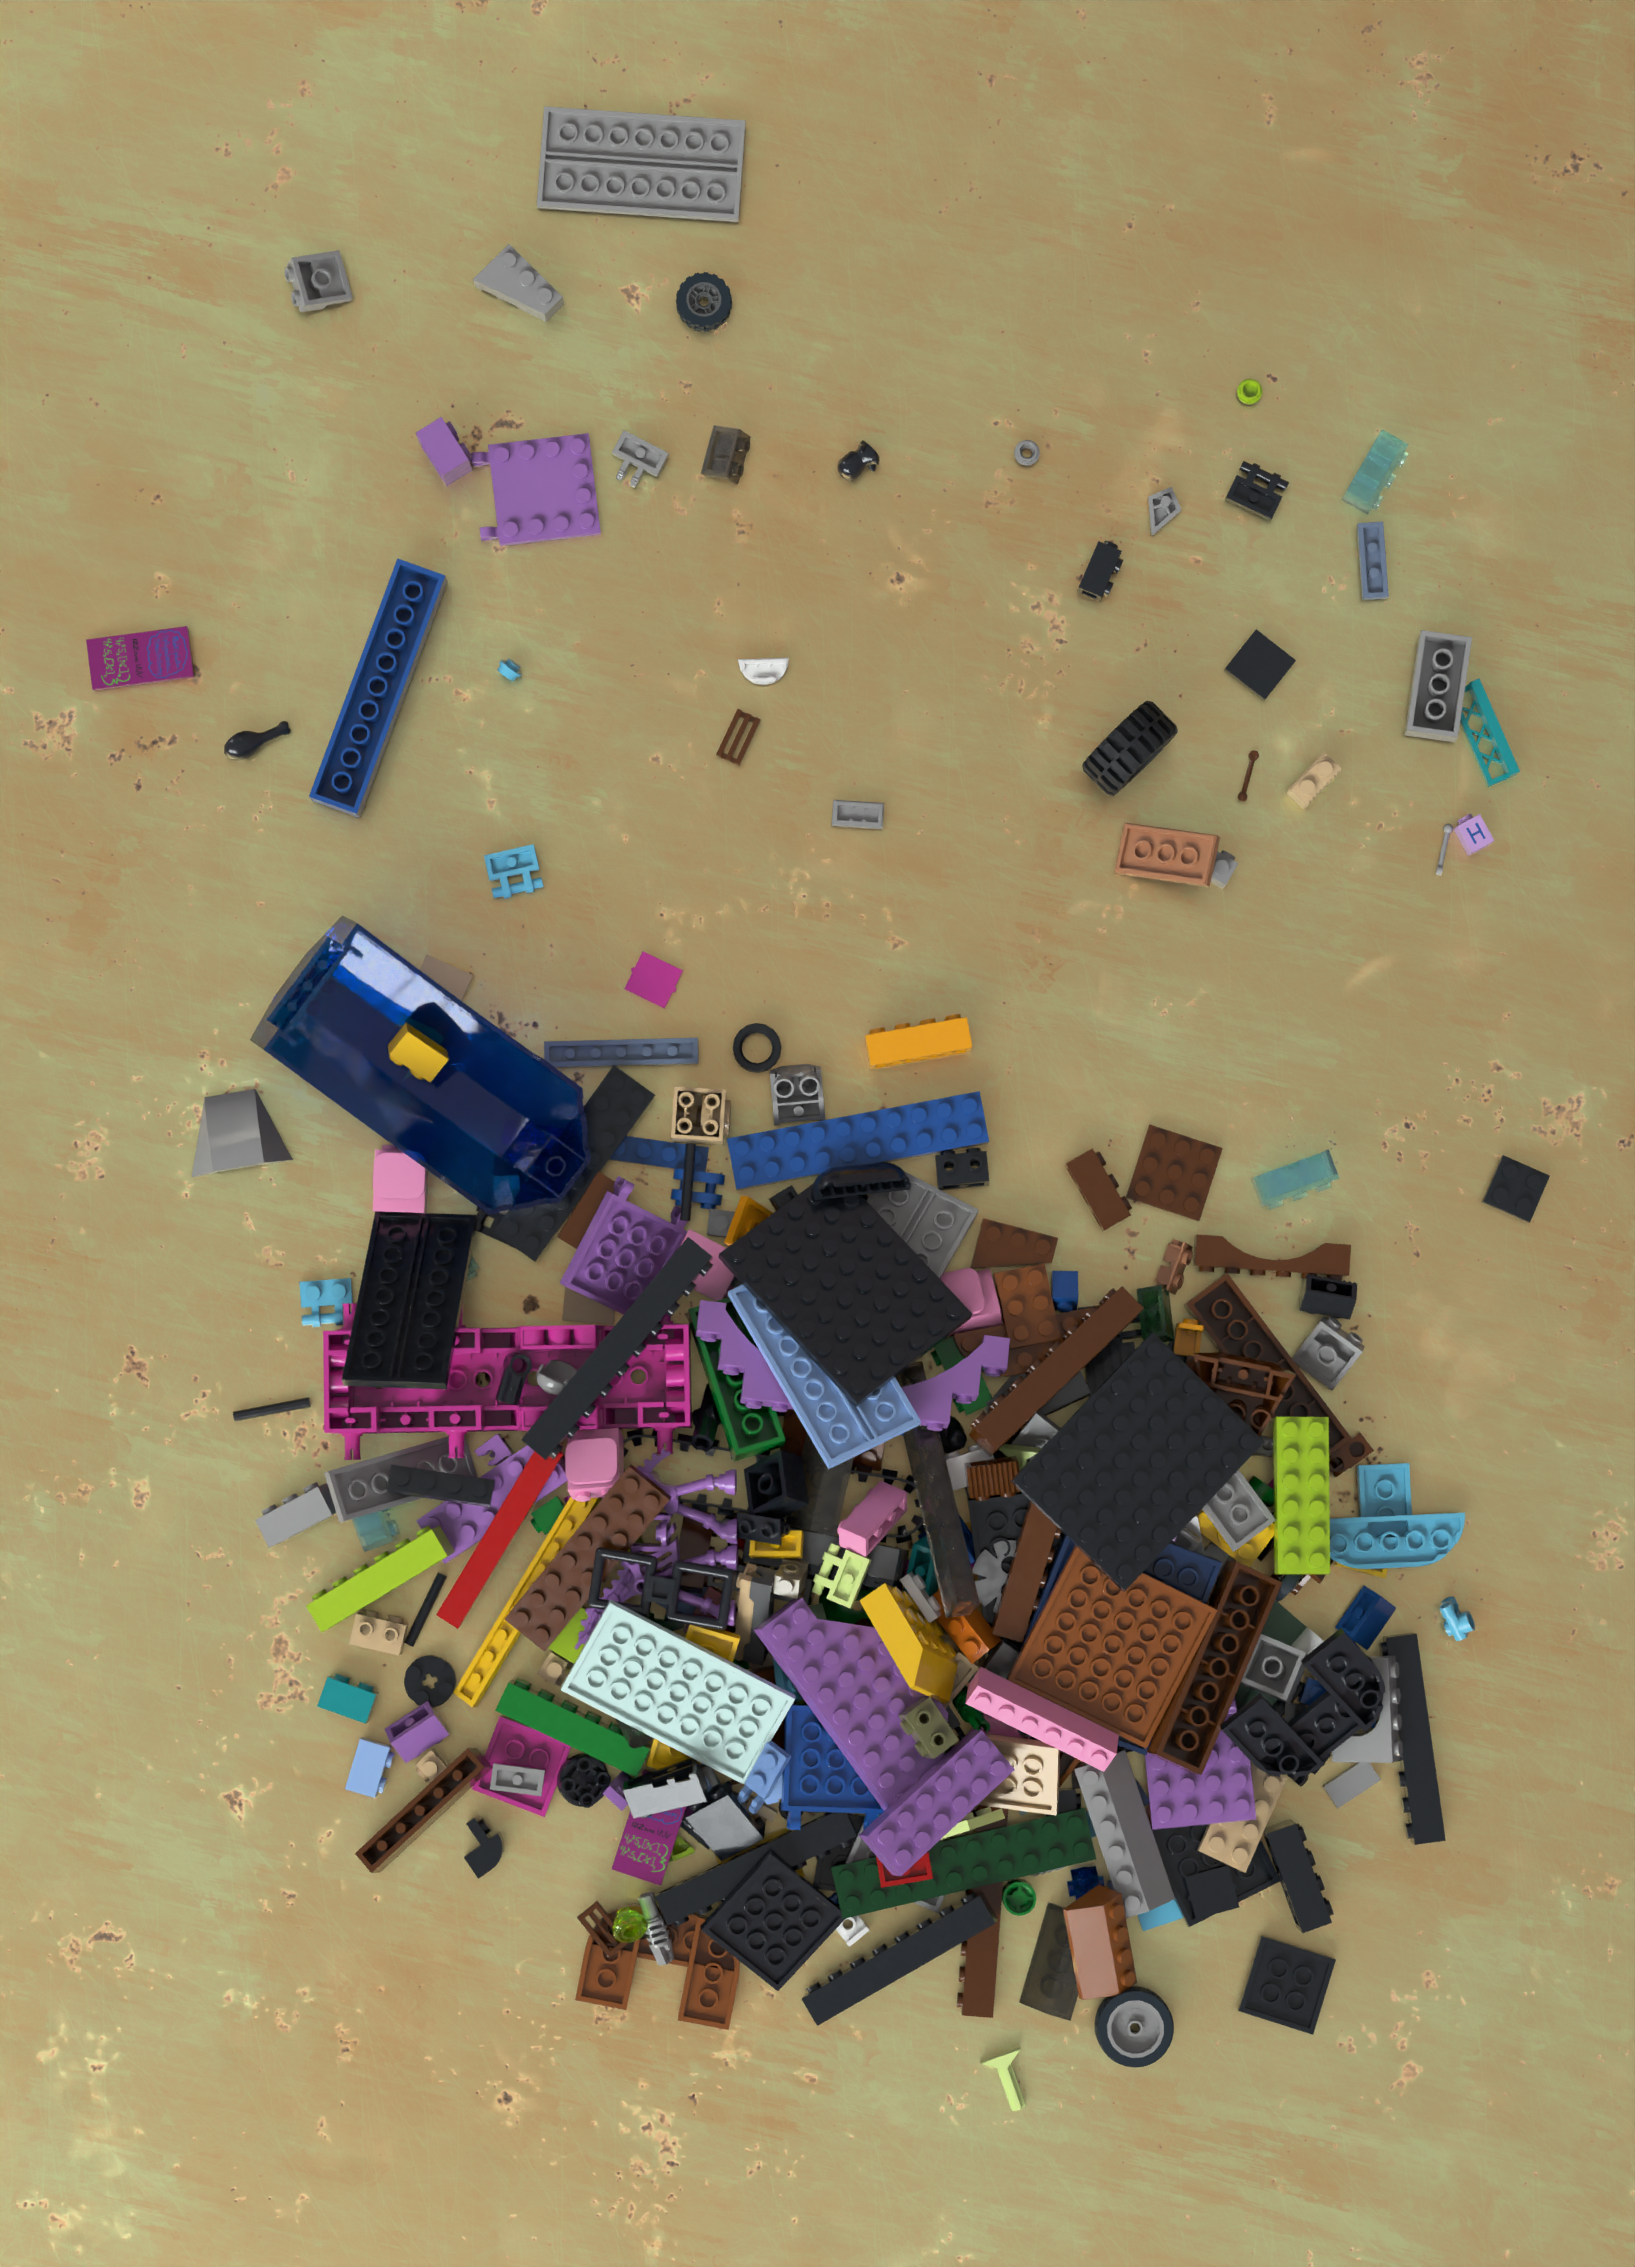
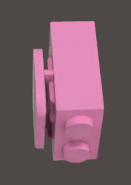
(398, 1182)
(719, 1278)
(978, 1294)
(593, 1462)

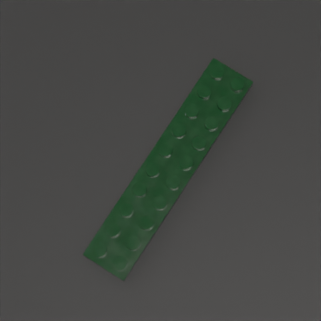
(972, 1862)

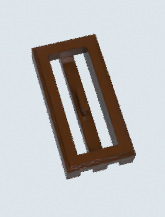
(747, 717)
(589, 1911)

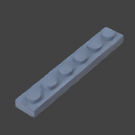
(621, 1052)

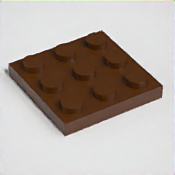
(1174, 1172)

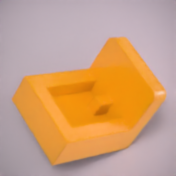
(1187, 1337)

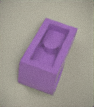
(614, 1791)

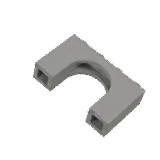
(1383, 1742)

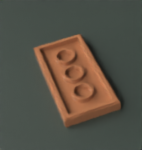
(1167, 854)

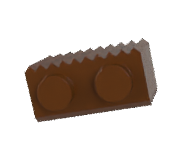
(991, 1478)

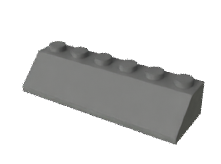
(1125, 1835)

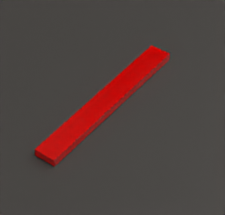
(497, 1538)

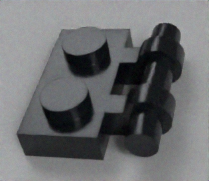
(1254, 497)

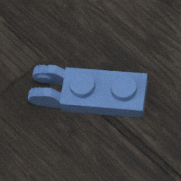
(764, 1775)

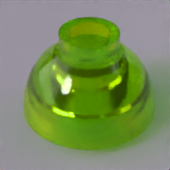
(629, 1925)

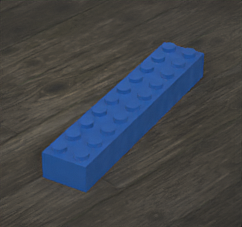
(378, 688)
(858, 1140)

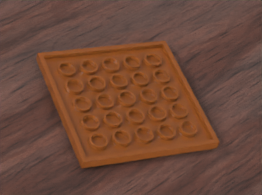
(1112, 1650)

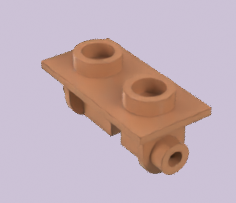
(1179, 1257)

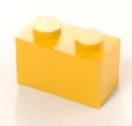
(417, 1053)

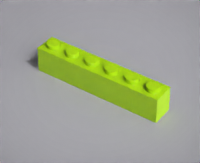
(381, 1578)

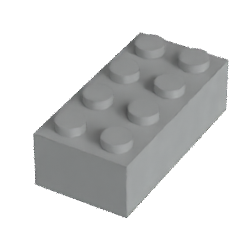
(1438, 686)

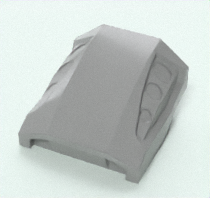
(797, 1093)

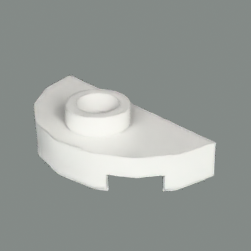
(763, 670)

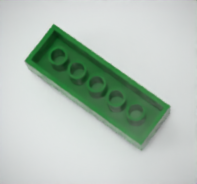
(746, 1429)
(571, 1726)

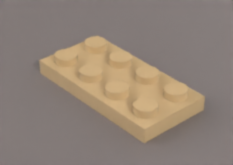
(1237, 1841)

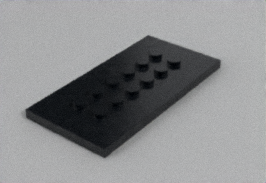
(410, 1300)

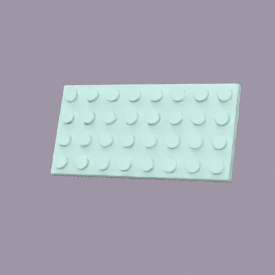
(677, 1692)

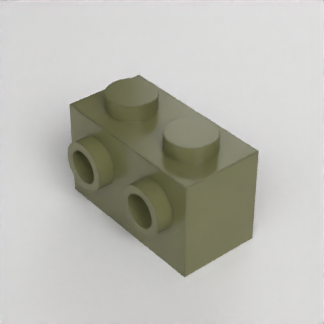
(927, 1728)

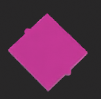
(653, 979)

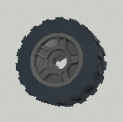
(693, 291)

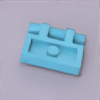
(513, 863)
(325, 1293)

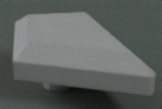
(1162, 508)

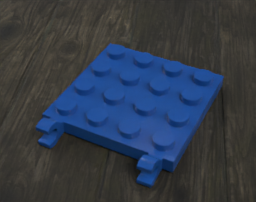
(819, 1773)

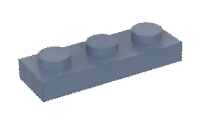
(1372, 560)

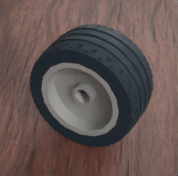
(1152, 2018)

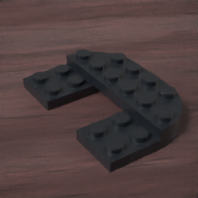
(1299, 1745)

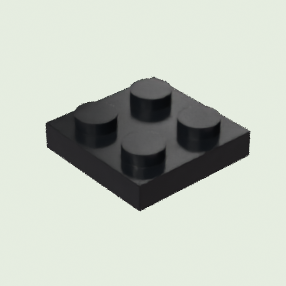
(1515, 1189)

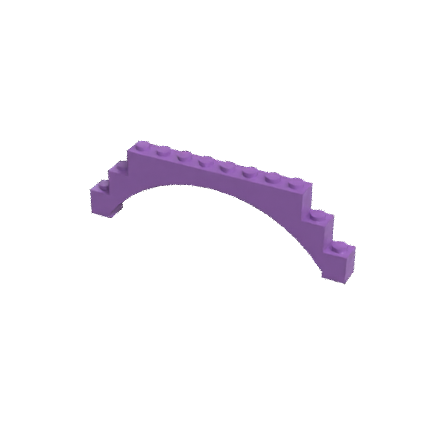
(928, 1398)

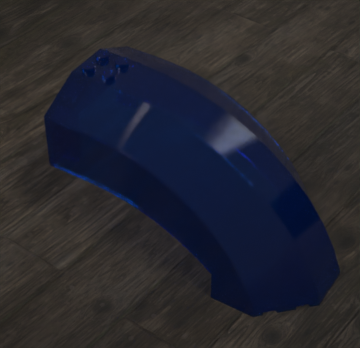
(490, 1121)

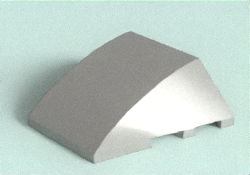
(236, 1134)

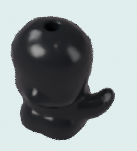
(855, 462)

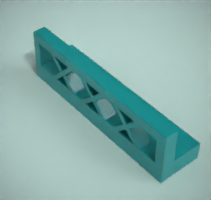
(1494, 733)

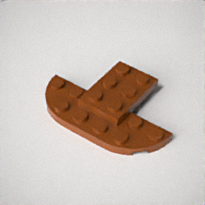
(1027, 1319)

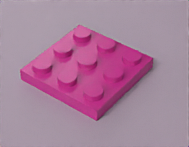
(525, 1747)

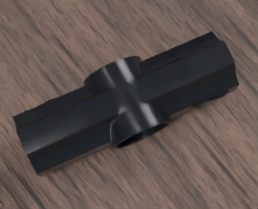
(706, 1422)

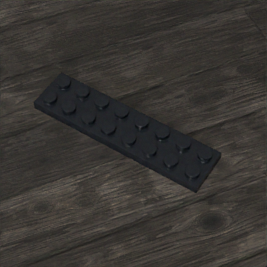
(609, 1119)

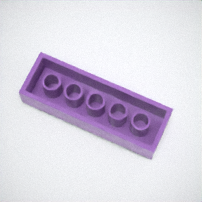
(467, 1523)
(936, 1802)

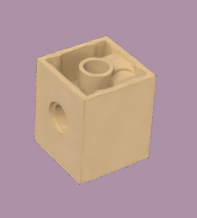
(700, 1115)

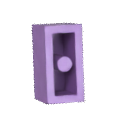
(416, 1732)

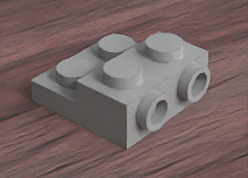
(318, 280)
(1328, 1352)

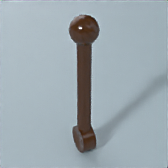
(1253, 756)

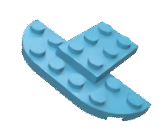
(1386, 1529)

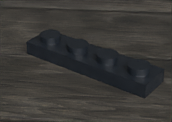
(440, 1486)

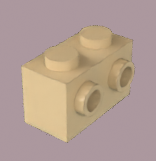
(379, 1633)

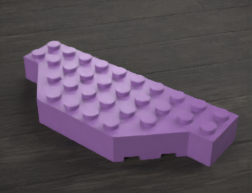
(853, 1693)

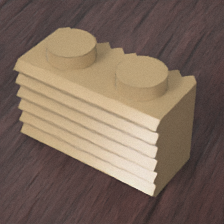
(1314, 780)

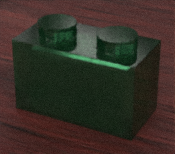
(1156, 1315)

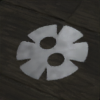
(990, 1567)

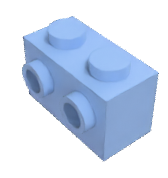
(369, 1767)

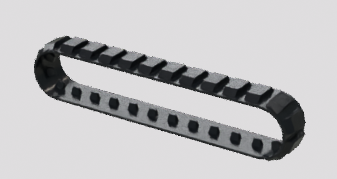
(726, 1508)

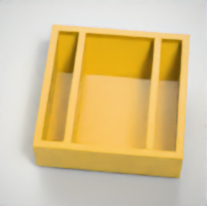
(912, 1642)

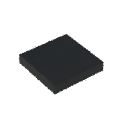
(1260, 665)

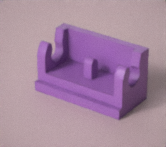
(499, 1447)

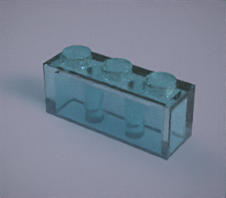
(1376, 472)

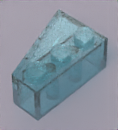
(1295, 1180)

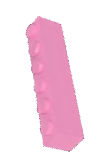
(1042, 1719)

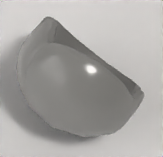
(554, 1376)

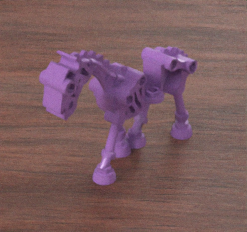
(633, 1575)

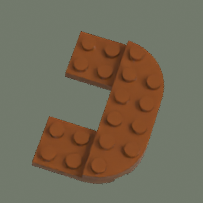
(708, 1982)

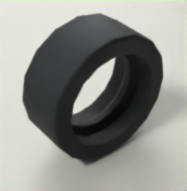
(751, 1029)

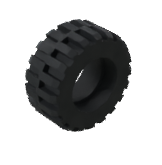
(1129, 748)

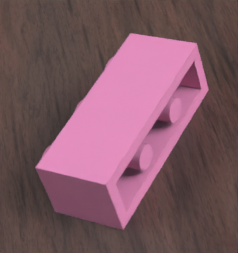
(872, 1518)

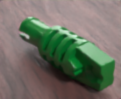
(969, 1713)

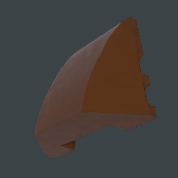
(1245, 1384)

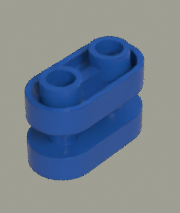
(709, 1198)

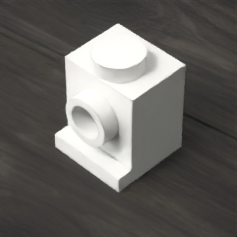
(854, 1933)

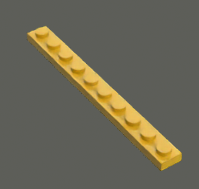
(503, 1634)

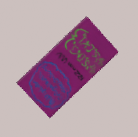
(140, 658)
(648, 1844)

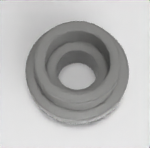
(1029, 445)

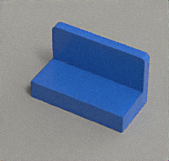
(1366, 1617)

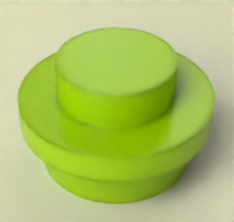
(1249, 391)

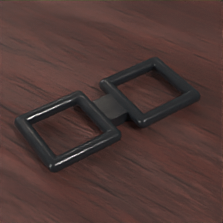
(663, 1588)

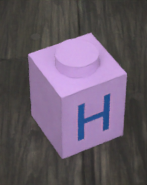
(1473, 833)

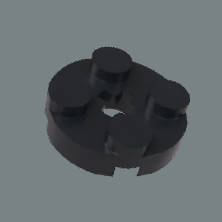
(437, 1668)

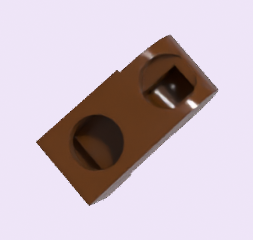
(1349, 1454)

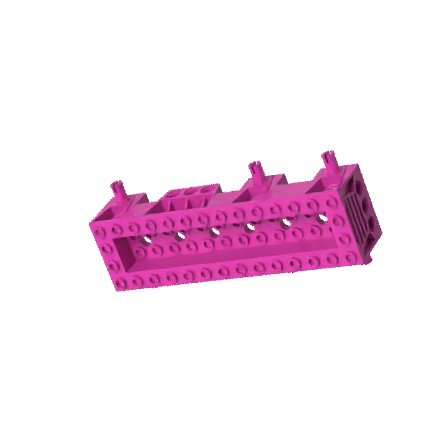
(465, 1407)

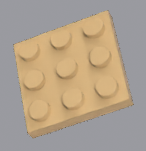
(1033, 1782)

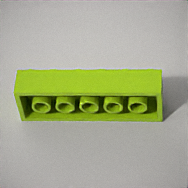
(1301, 1496)

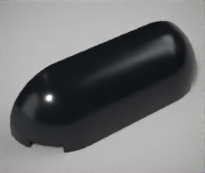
(860, 1180)

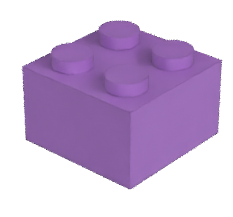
(443, 450)

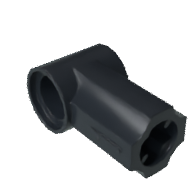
(511, 1381)

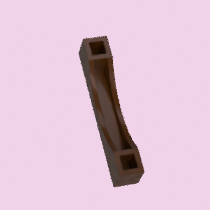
(1217, 1252)

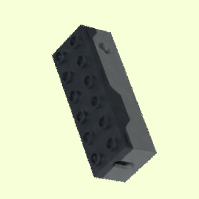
(886, 1567)

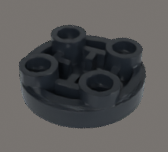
(583, 1780)

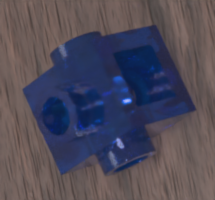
(1083, 1881)

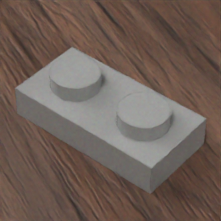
(517, 1779)

